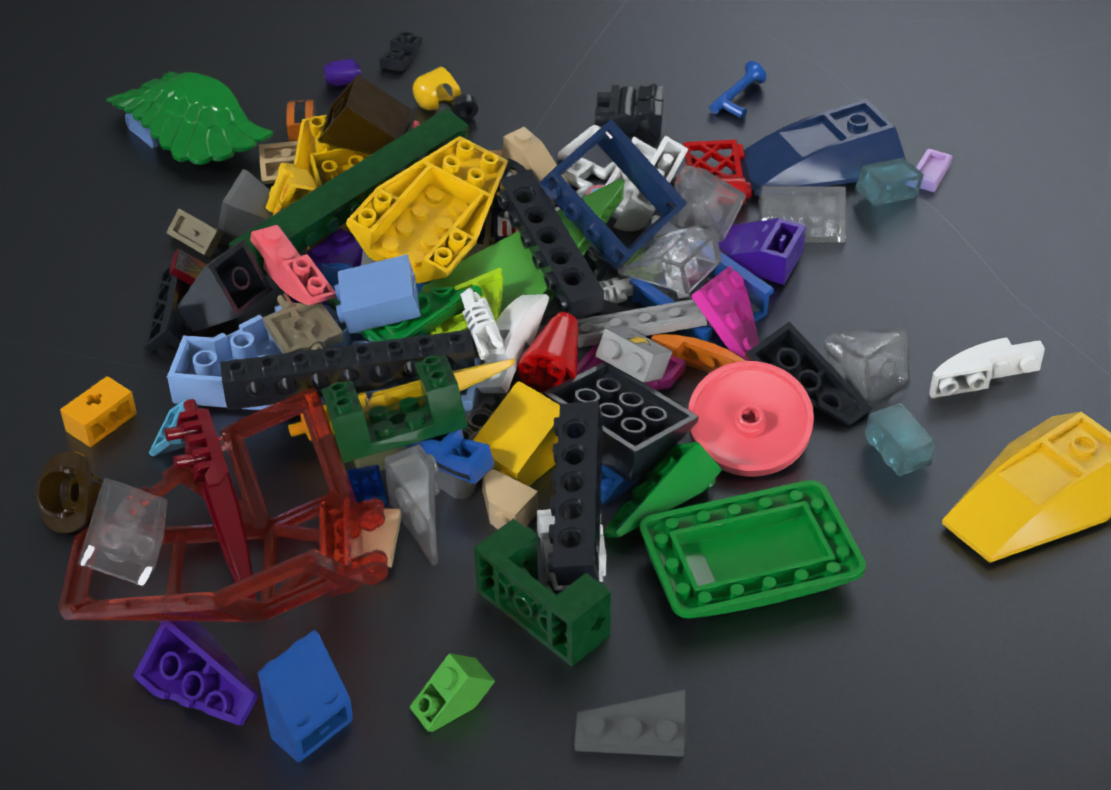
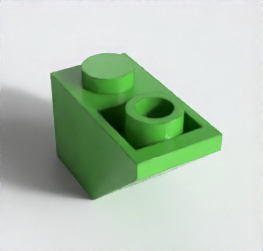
(451, 691)

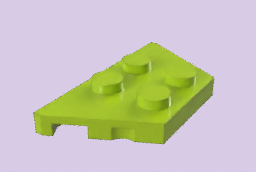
(492, 289)

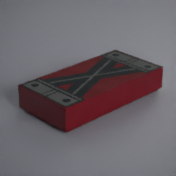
(185, 267)

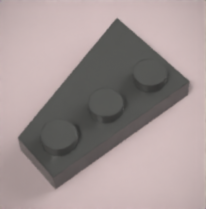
(635, 727)

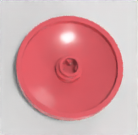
(751, 418)

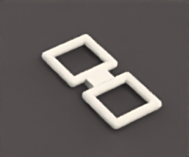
(584, 168)

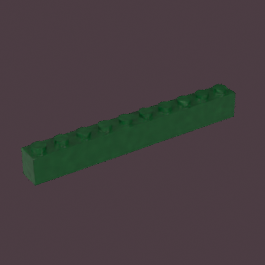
(338, 199)

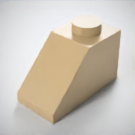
(508, 499)

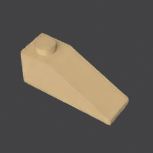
(529, 152)

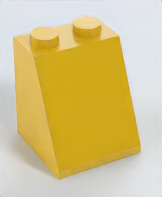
(522, 434)

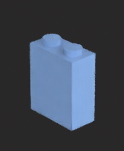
(377, 294)

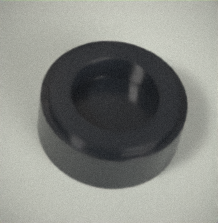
(465, 106)

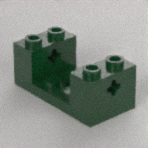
(401, 423)
(564, 623)

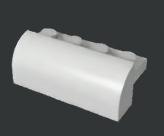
(635, 208)

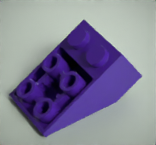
(766, 247)

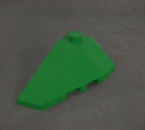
(677, 478)

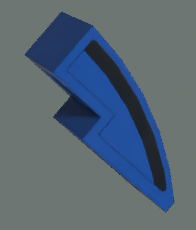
(458, 455)

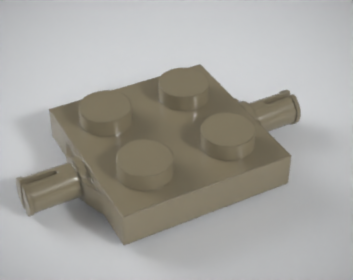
(302, 326)

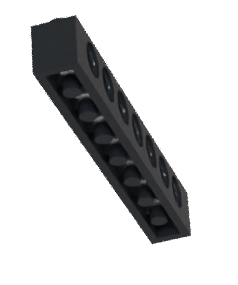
(369, 366)

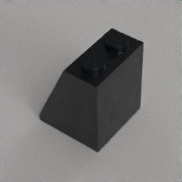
(224, 289)

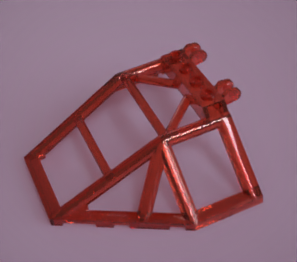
(337, 563)

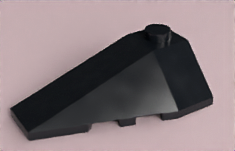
(823, 384)

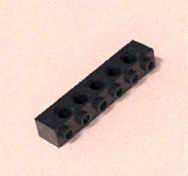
(550, 245)
(577, 492)

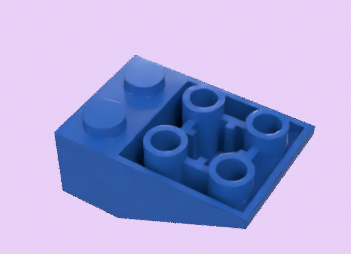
(304, 697)

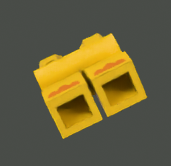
(289, 187)

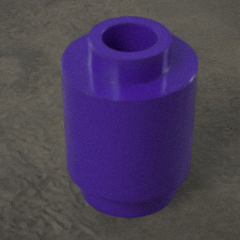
(341, 72)

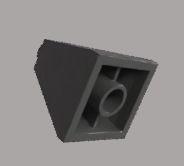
(243, 207)

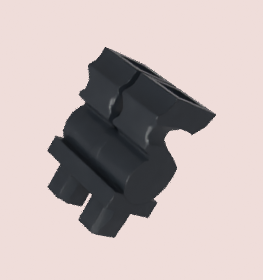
(631, 107)

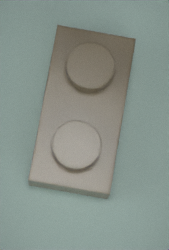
(194, 233)

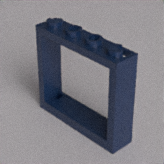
(639, 172)

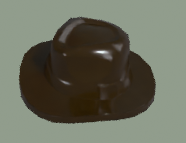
(67, 492)

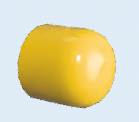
(429, 89)

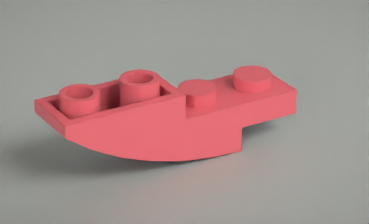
(289, 270)

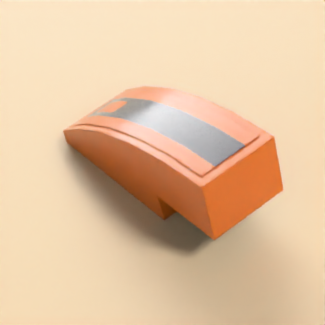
(295, 113)

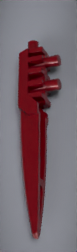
(209, 465)

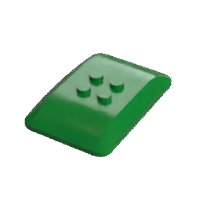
(751, 549)

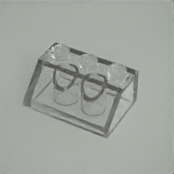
(816, 207)

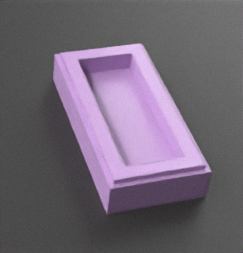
(934, 167)

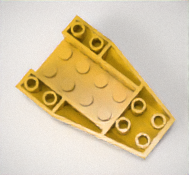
(431, 209)
(1038, 489)

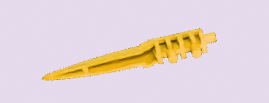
(465, 378)

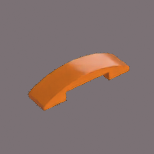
(697, 352)

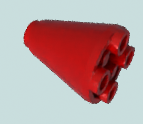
(551, 355)

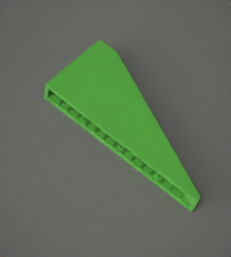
(516, 261)

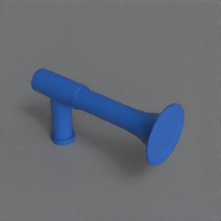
(754, 73)

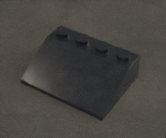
(637, 419)

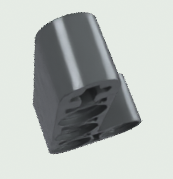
(475, 420)

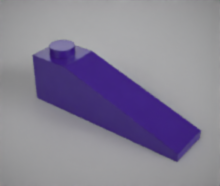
(196, 672)

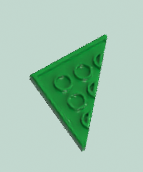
(435, 308)

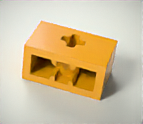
(98, 411)

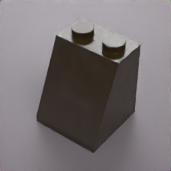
(364, 118)

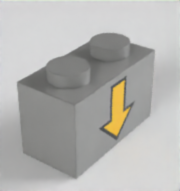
(633, 353)

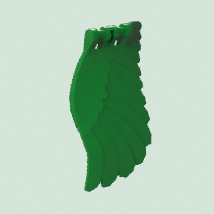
(192, 117)

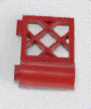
(732, 161)

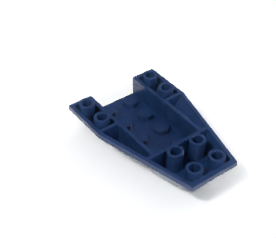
(822, 149)

